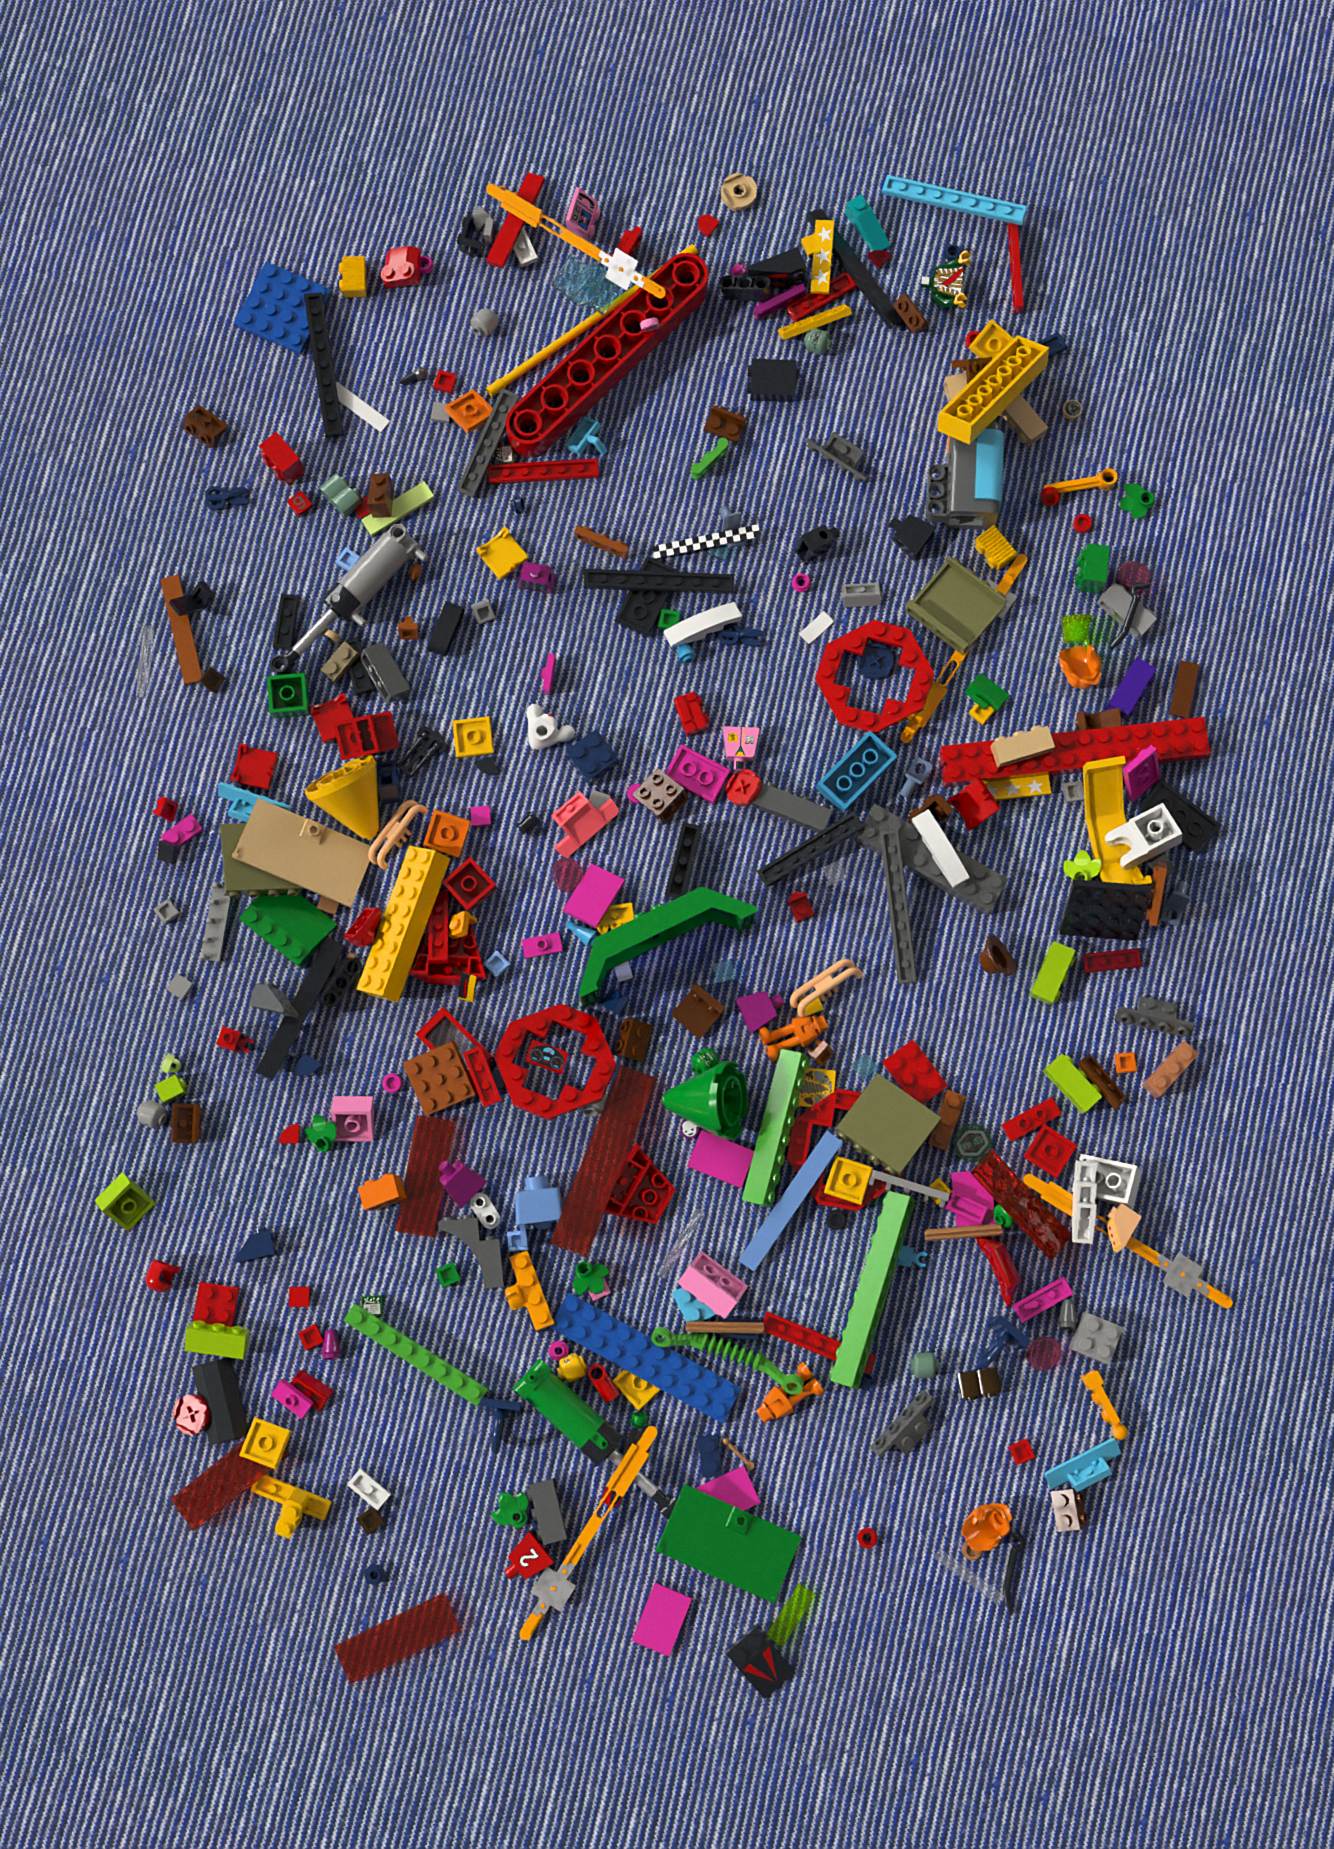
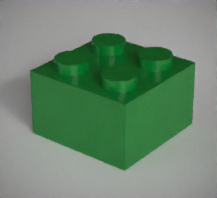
(1092, 568)
(288, 695)

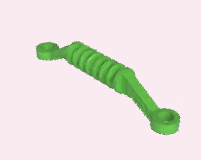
(759, 1361)

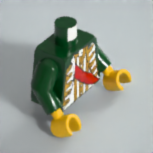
(947, 282)

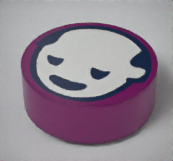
(688, 1129)

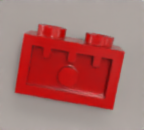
(630, 241)

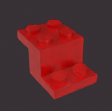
(366, 735)

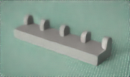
(216, 924)
(908, 1185)

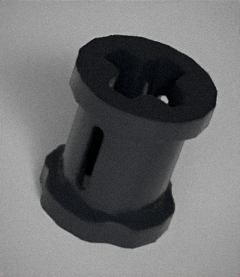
(528, 823)

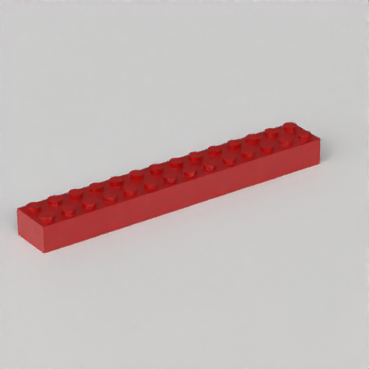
(1173, 739)

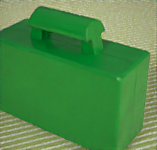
(988, 692)

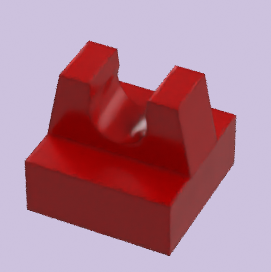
(166, 809)

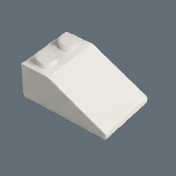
(1115, 1181)

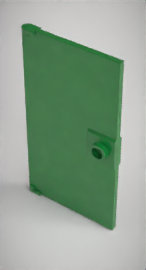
(728, 1543)

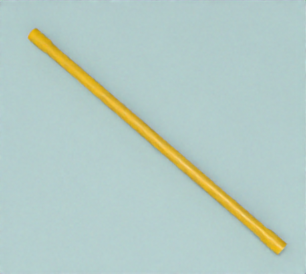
(496, 387)

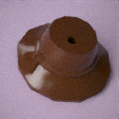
(996, 958)

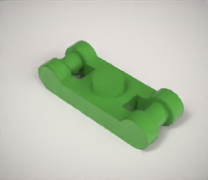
(698, 470)

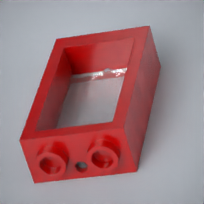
(445, 1028)

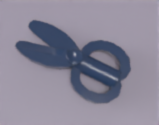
(229, 497)
(743, 636)

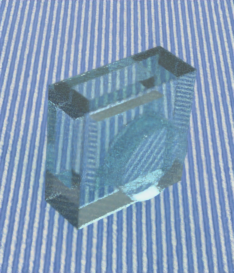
(864, 1066)

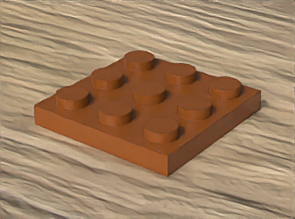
(1153, 908)
(439, 1078)

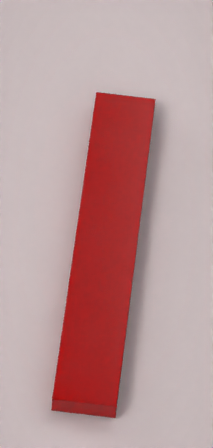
(513, 225)
(1015, 268)
(543, 471)
(806, 1338)

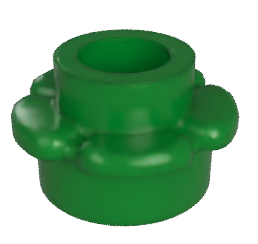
(639, 1420)

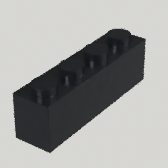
(683, 861)

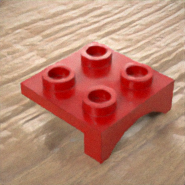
(329, 713)
(254, 767)
(975, 803)

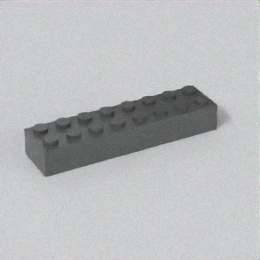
(978, 891)

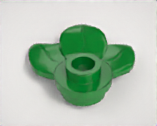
(1133, 500)
(322, 1133)
(591, 1280)
(509, 1507)

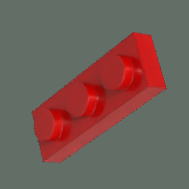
(482, 1076)

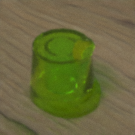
(1076, 629)

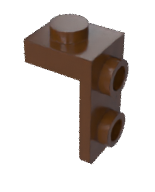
(1098, 720)

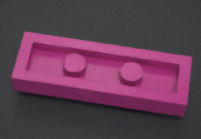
(1042, 1299)

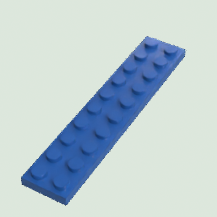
(644, 1359)

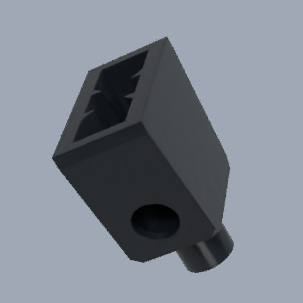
(911, 534)
(815, 543)

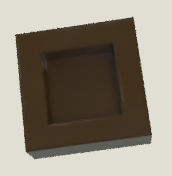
(212, 679)
(370, 1520)

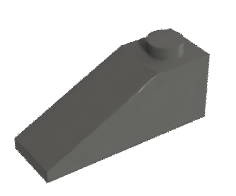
(271, 1000)

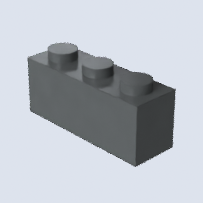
(384, 672)
(547, 1511)

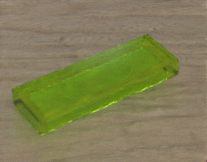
(790, 1614)

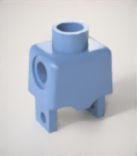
(537, 1206)

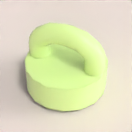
(169, 1059)

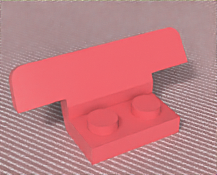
(581, 821)

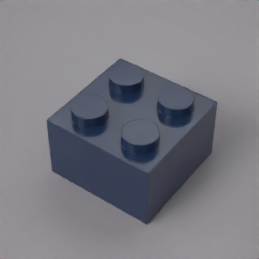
(592, 757)

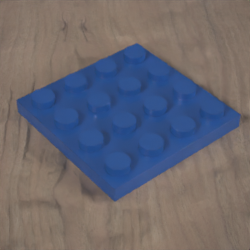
(277, 307)

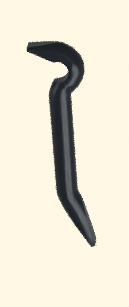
(1130, 614)
(1011, 1568)

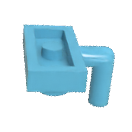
(584, 435)

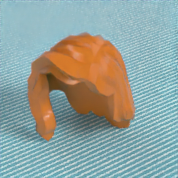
(1081, 666)
(986, 1526)

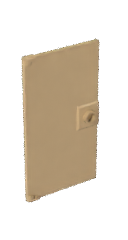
(303, 852)

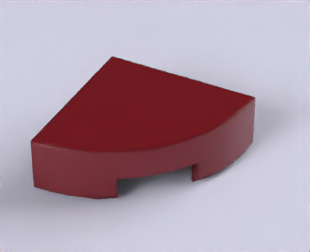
(878, 257)

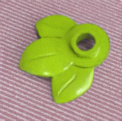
(1082, 866)

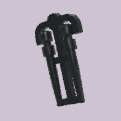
(435, 736)

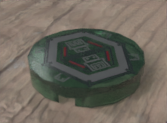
(971, 1143)

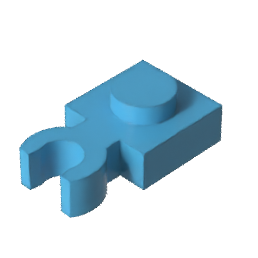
(907, 1256)

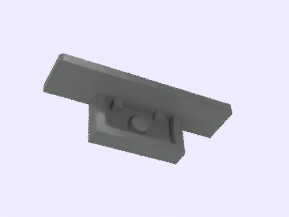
(842, 452)
(1155, 1015)
(906, 1428)

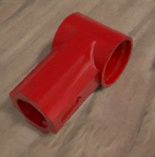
(603, 1384)

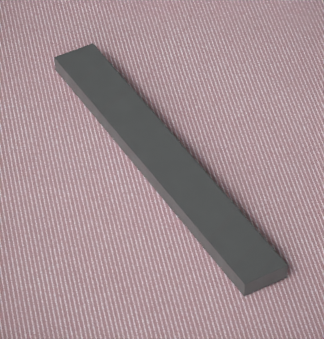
(898, 906)

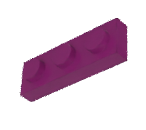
(778, 302)

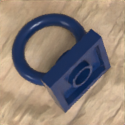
(1005, 1335)
(499, 1409)

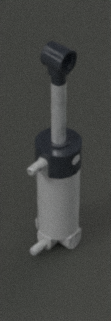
(356, 589)

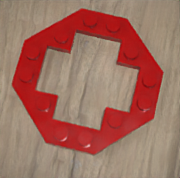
(893, 710)
(570, 1097)
(822, 1115)

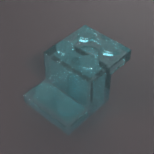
(585, 284)

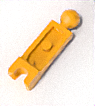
(1093, 1382)

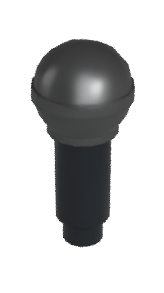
(419, 373)

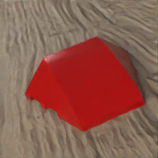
(462, 958)
(640, 1189)
(1002, 1266)

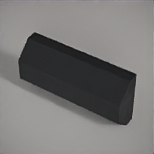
(219, 1388)

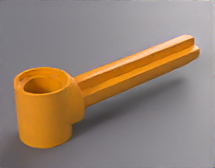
(1086, 483)

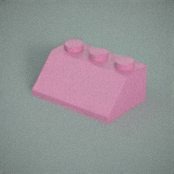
(712, 1284)

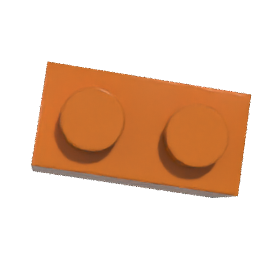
(382, 1192)

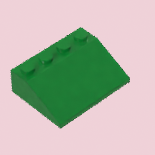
(289, 925)

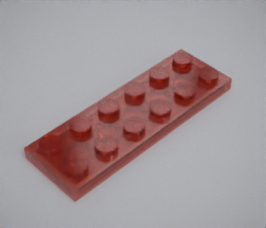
(422, 1187)
(1021, 1204)
(219, 1487)
(397, 1637)

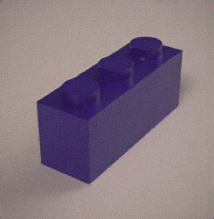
(1132, 687)

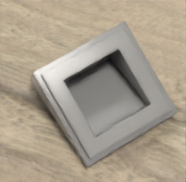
(483, 611)

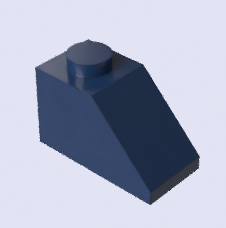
(388, 782)
(257, 1246)

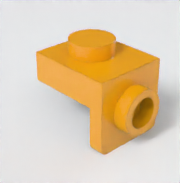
(459, 924)

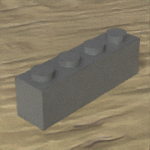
(792, 808)

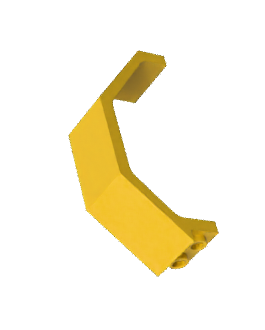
(1105, 813)

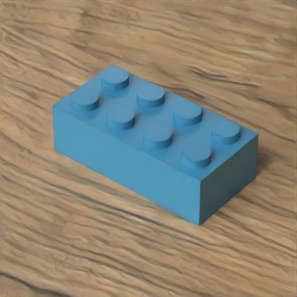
(856, 772)

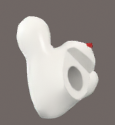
(543, 729)

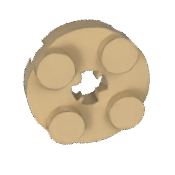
(734, 201)

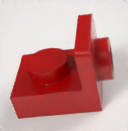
(800, 906)

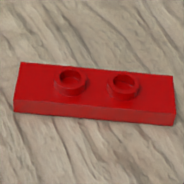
(1031, 1119)

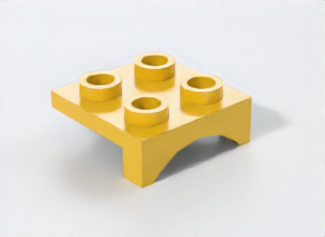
(502, 554)

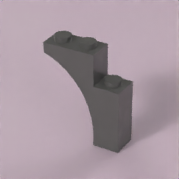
(487, 1251)

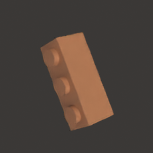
(1170, 1069)

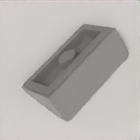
(861, 595)

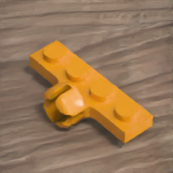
(528, 1292)

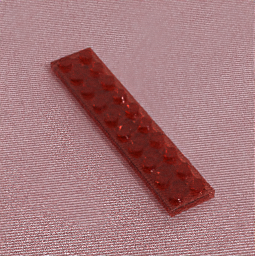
(603, 1161)

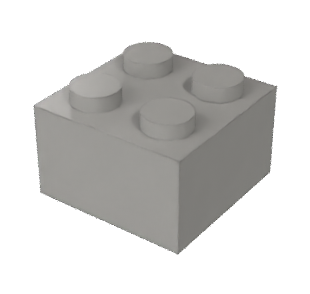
(1095, 1338)

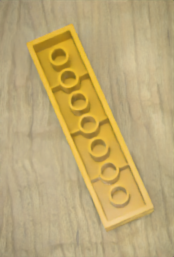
(993, 389)
(403, 923)

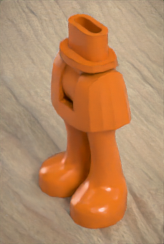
(805, 1030)
(777, 1403)

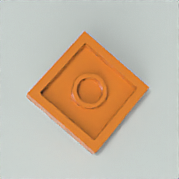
(469, 411)
(447, 833)

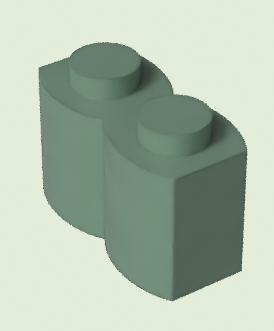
(341, 495)

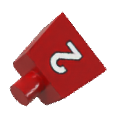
(528, 1558)

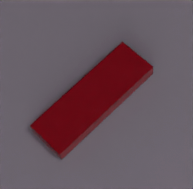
(1111, 960)

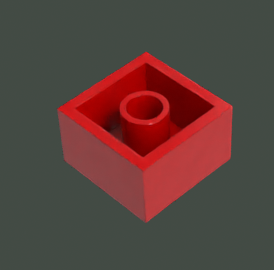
(281, 459)
(469, 885)

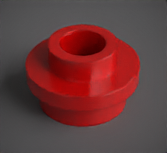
(873, 1540)

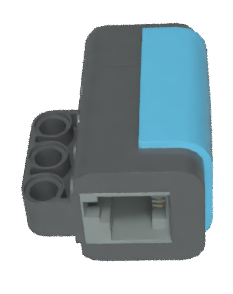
(969, 482)

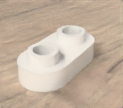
(485, 1210)

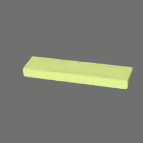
(401, 507)

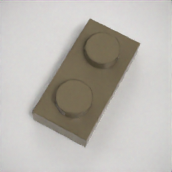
(340, 661)

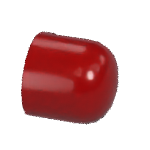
(156, 1271)

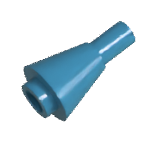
(685, 653)
(586, 935)

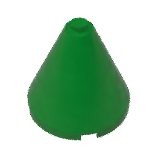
(712, 1100)

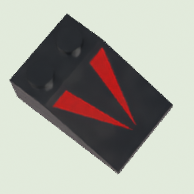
(782, 270)
(759, 1661)

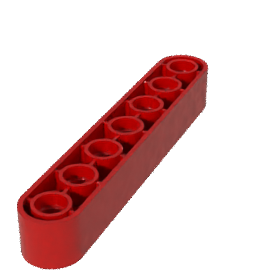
(606, 372)

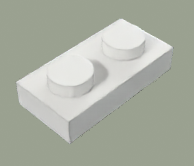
(524, 250)
(369, 1489)

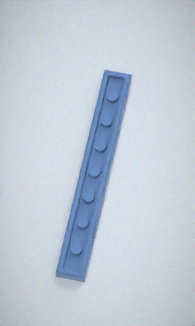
(790, 1201)

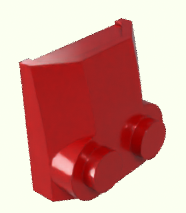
(401, 267)
(362, 930)

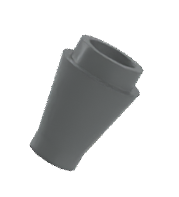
(1068, 1315)

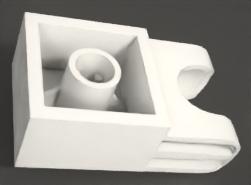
(1142, 840)

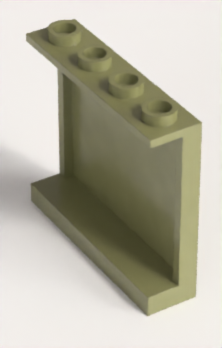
(956, 605)
(244, 878)
(887, 1125)

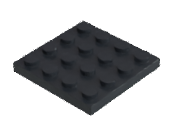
(1104, 910)

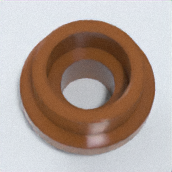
(415, 571)

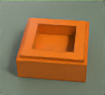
(1125, 1062)

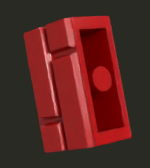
(691, 714)

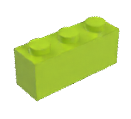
(1053, 973)
(1072, 1083)
(217, 1339)

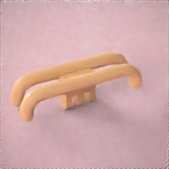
(394, 832)
(823, 984)

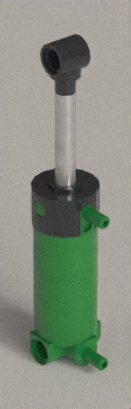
(581, 1425)

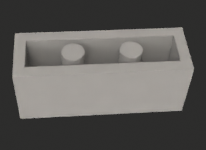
(1116, 604)

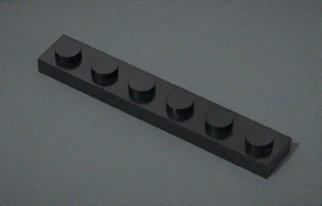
(810, 849)

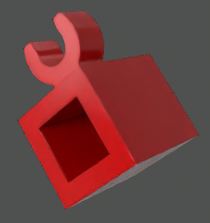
(233, 1040)

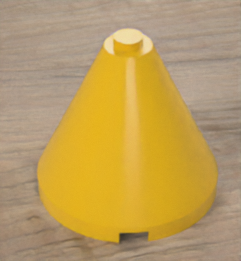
(350, 795)

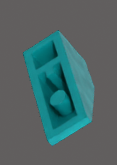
(866, 223)

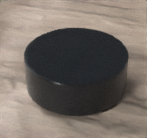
(835, 1220)

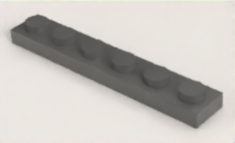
(487, 444)

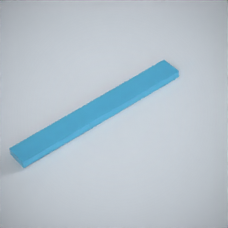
(955, 200)

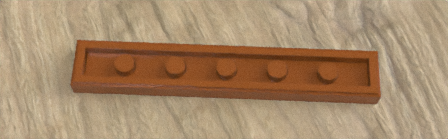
(182, 632)

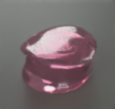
(1132, 573)
(567, 874)
(1043, 1353)

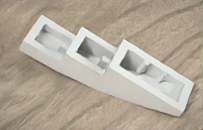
(698, 626)
(940, 848)
(1084, 1202)

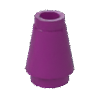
(331, 1345)

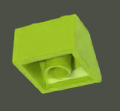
(124, 1201)

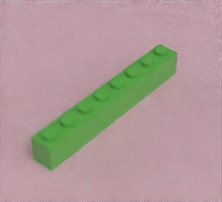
(775, 1128)
(416, 1354)

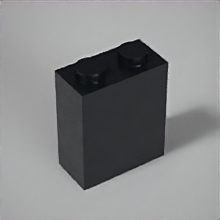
(772, 380)

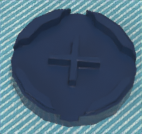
(875, 662)

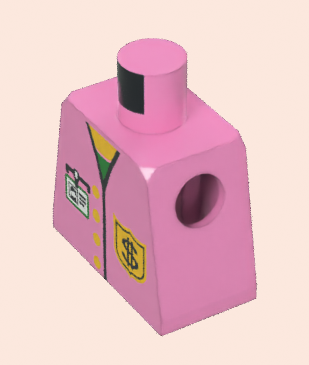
(740, 745)

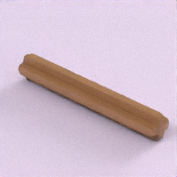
(963, 1232)
(725, 1327)

